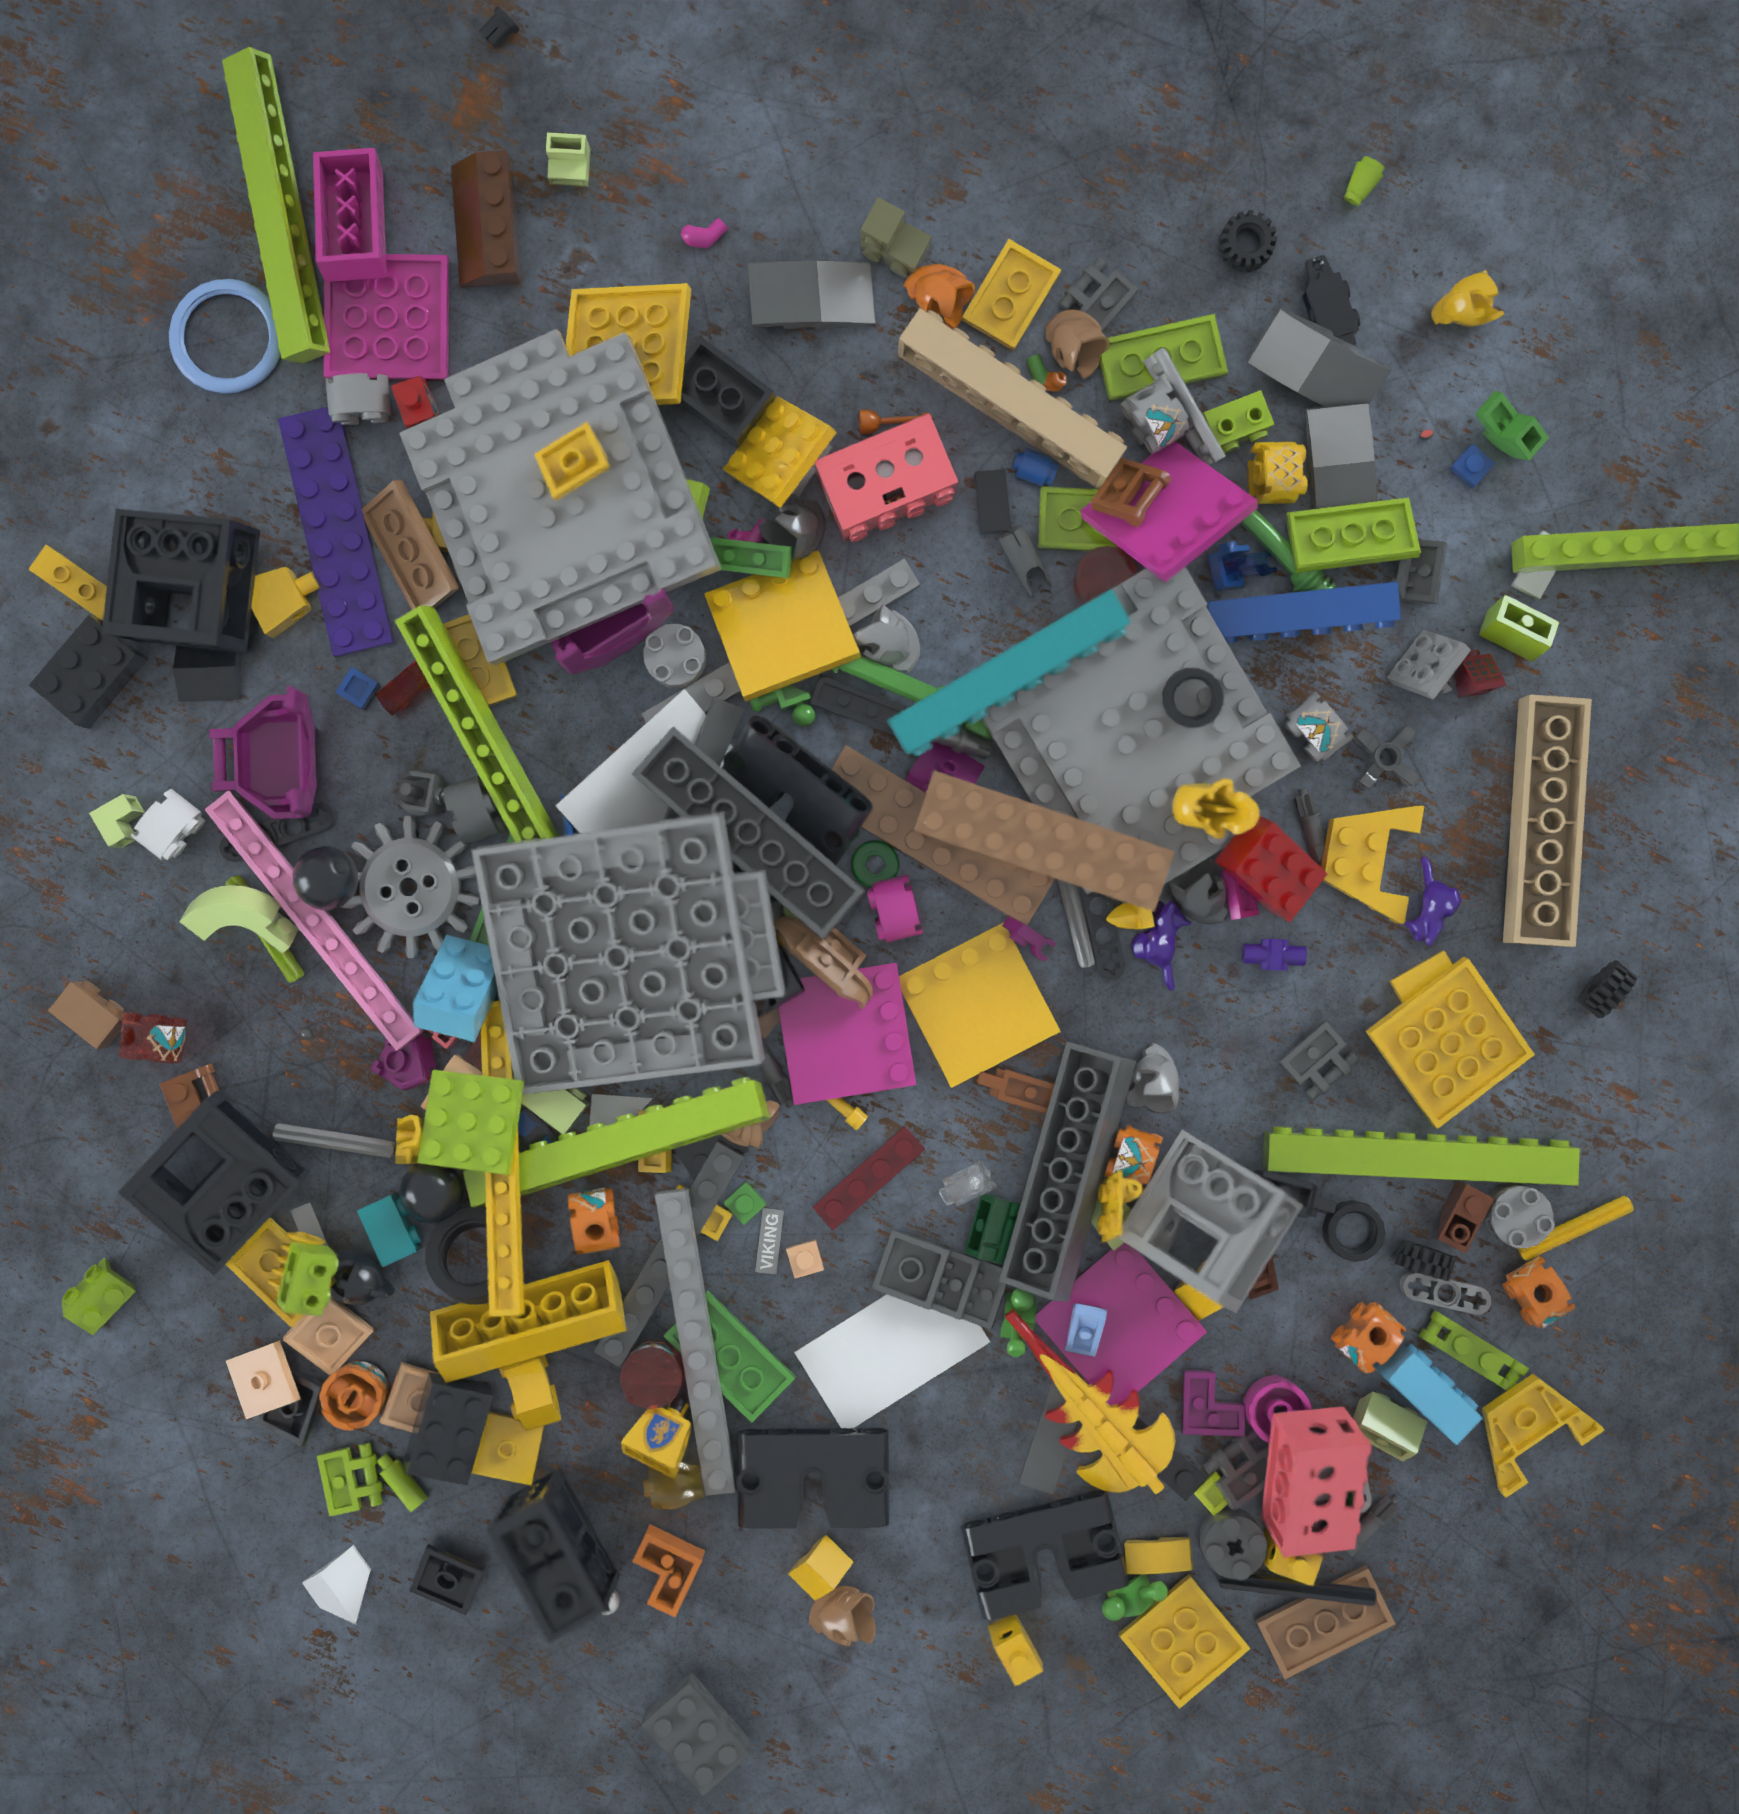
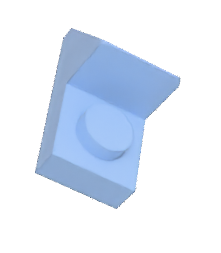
(1085, 1329)

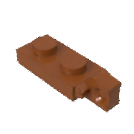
(1018, 1089)

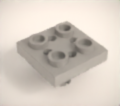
(1429, 664)

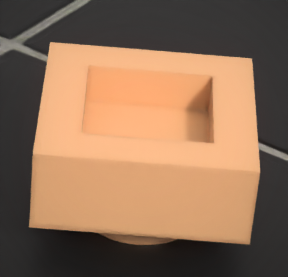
(805, 1258)

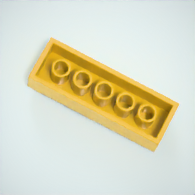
(556, 1316)

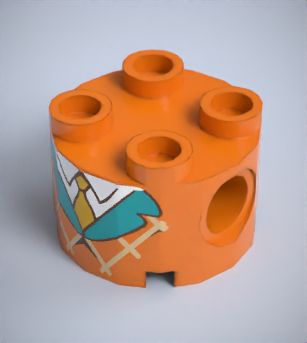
(1135, 1155)
(593, 1220)
(1554, 1295)
(1369, 1336)
(354, 1395)

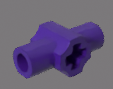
(1274, 954)

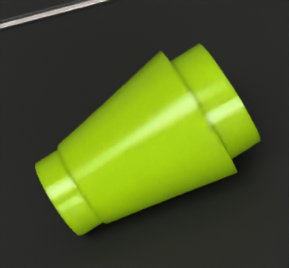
(1363, 180)

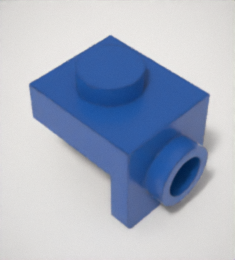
(1227, 552)

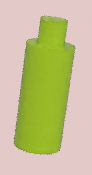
(401, 1483)

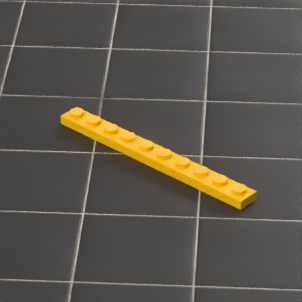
(502, 1190)

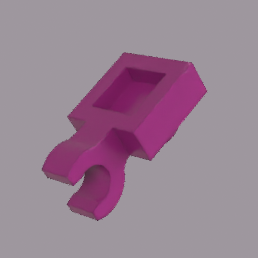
(1023, 934)

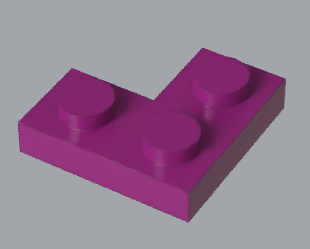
(1200, 1411)

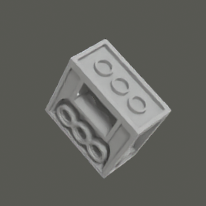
(1237, 1210)

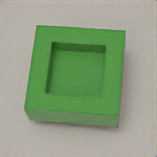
(745, 1203)

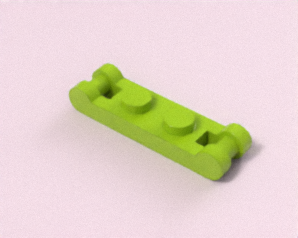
(1473, 1351)

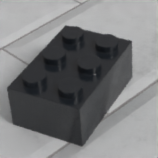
(722, 392)
(87, 673)
(448, 1429)

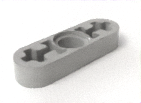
(1468, 1289)

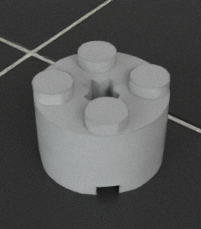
(358, 397)

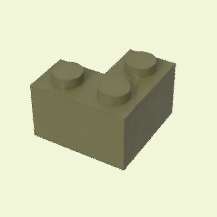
(892, 240)

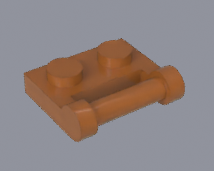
(1122, 486)
(183, 1094)

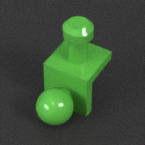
(789, 698)
(1025, 1305)
(1133, 1598)

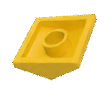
(572, 461)

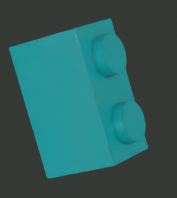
(390, 1229)

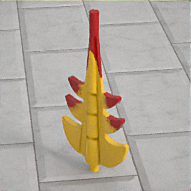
(1129, 1455)

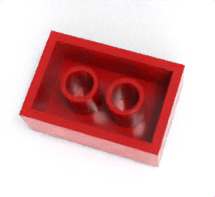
(1271, 868)

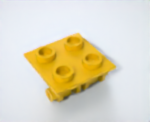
(1113, 1194)

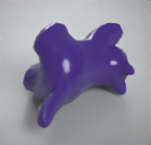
(1438, 903)
(1158, 943)

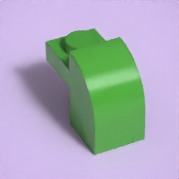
(1509, 431)

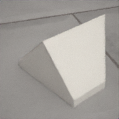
(340, 1585)

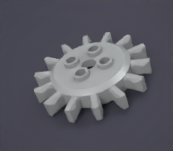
(435, 904)

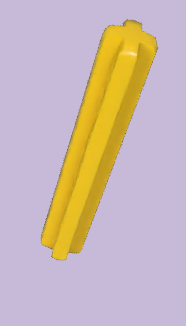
(1580, 1226)

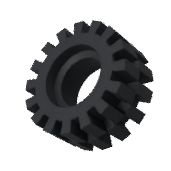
(1252, 223)
(1607, 989)
(1425, 1260)

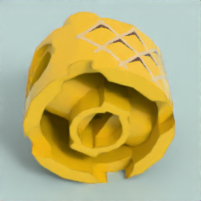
(1276, 472)

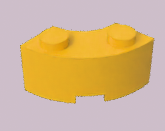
(533, 1396)

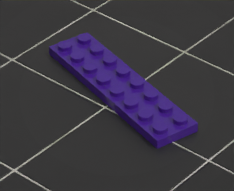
(336, 532)

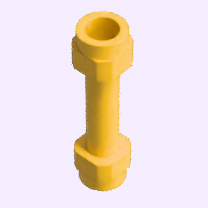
(854, 1117)

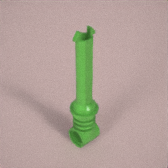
(1282, 552)
(901, 685)

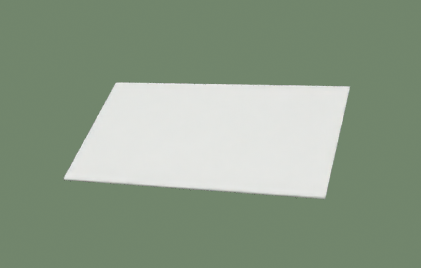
(611, 793)
(884, 1356)

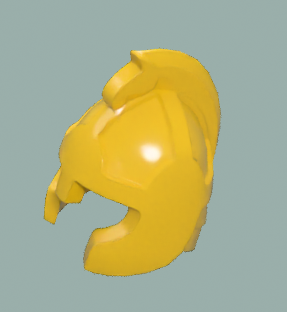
(1468, 302)

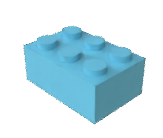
(457, 990)
(1430, 1392)

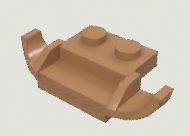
(831, 959)

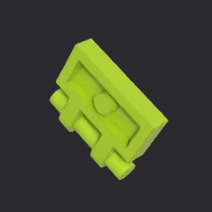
(340, 1480)

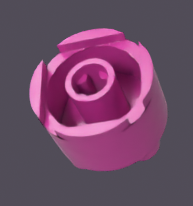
(895, 908)
(1267, 1394)

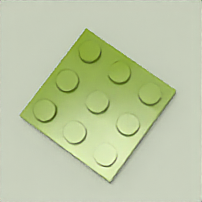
(471, 1122)

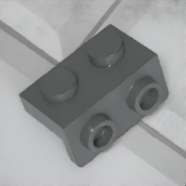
(1421, 577)

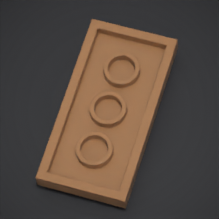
(409, 547)
(1317, 1629)

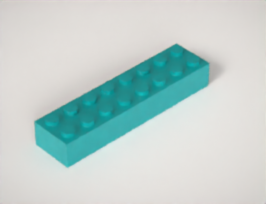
(1009, 671)

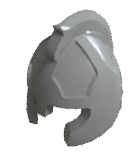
(891, 640)
(1155, 1081)

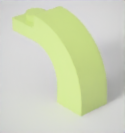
(243, 908)

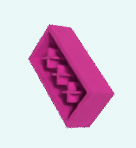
(349, 215)

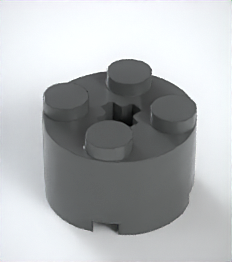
(473, 810)
(1235, 1560)

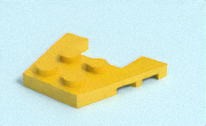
(1357, 854)
(1523, 1419)

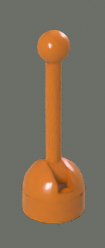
(870, 420)

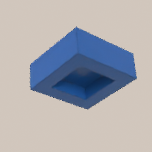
(1472, 465)
(357, 688)

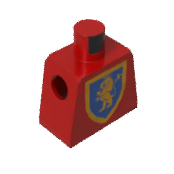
(415, 401)

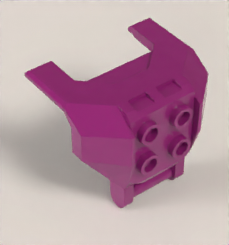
(613, 636)
(271, 756)

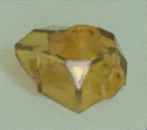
(677, 1492)

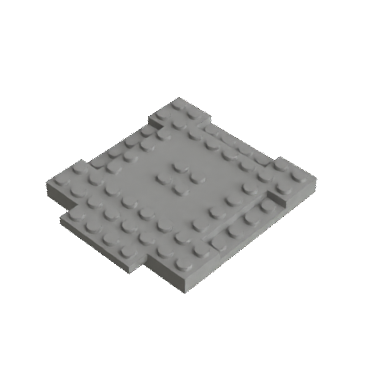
(567, 563)
(1107, 750)
(628, 953)

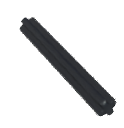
(1294, 1588)

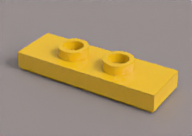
(70, 580)

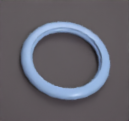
(179, 351)

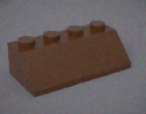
(486, 220)

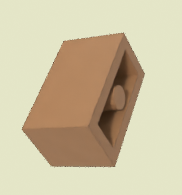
(88, 1013)

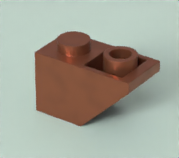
(1462, 1216)

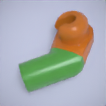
(1050, 380)

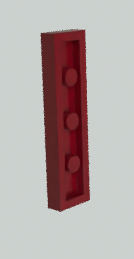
(868, 1178)

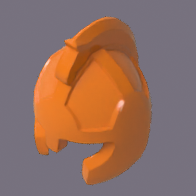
(941, 291)

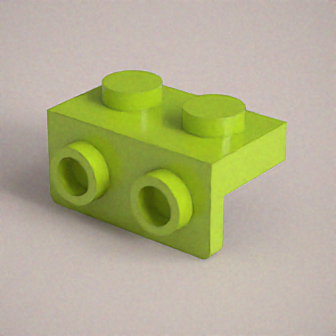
(96, 1297)

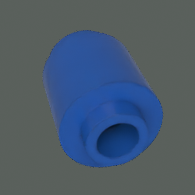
(1035, 467)

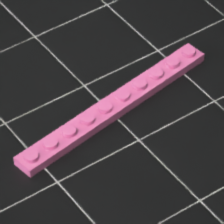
(315, 924)

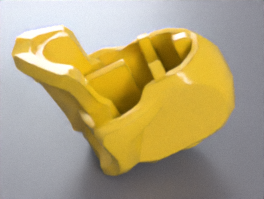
(1215, 808)

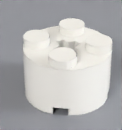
(167, 825)

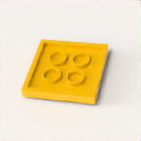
(779, 451)
(1184, 1641)

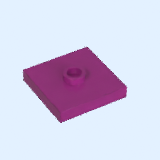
(943, 760)

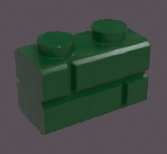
(992, 1228)

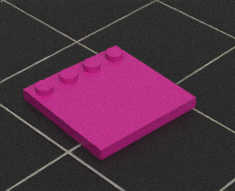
(391, 322)
(1183, 517)
(847, 1050)
(1142, 1326)

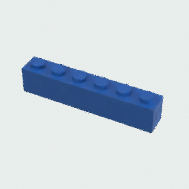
(1307, 610)

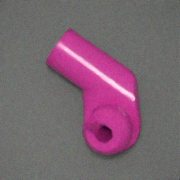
(752, 536)

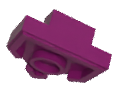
(408, 1066)

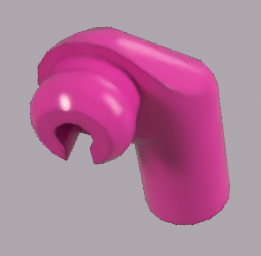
(703, 237)

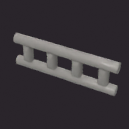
(1195, 418)

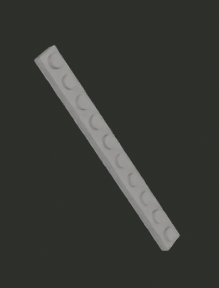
(856, 605)
(696, 1341)

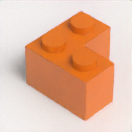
(674, 1563)

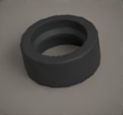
(1214, 708)
(1377, 1235)

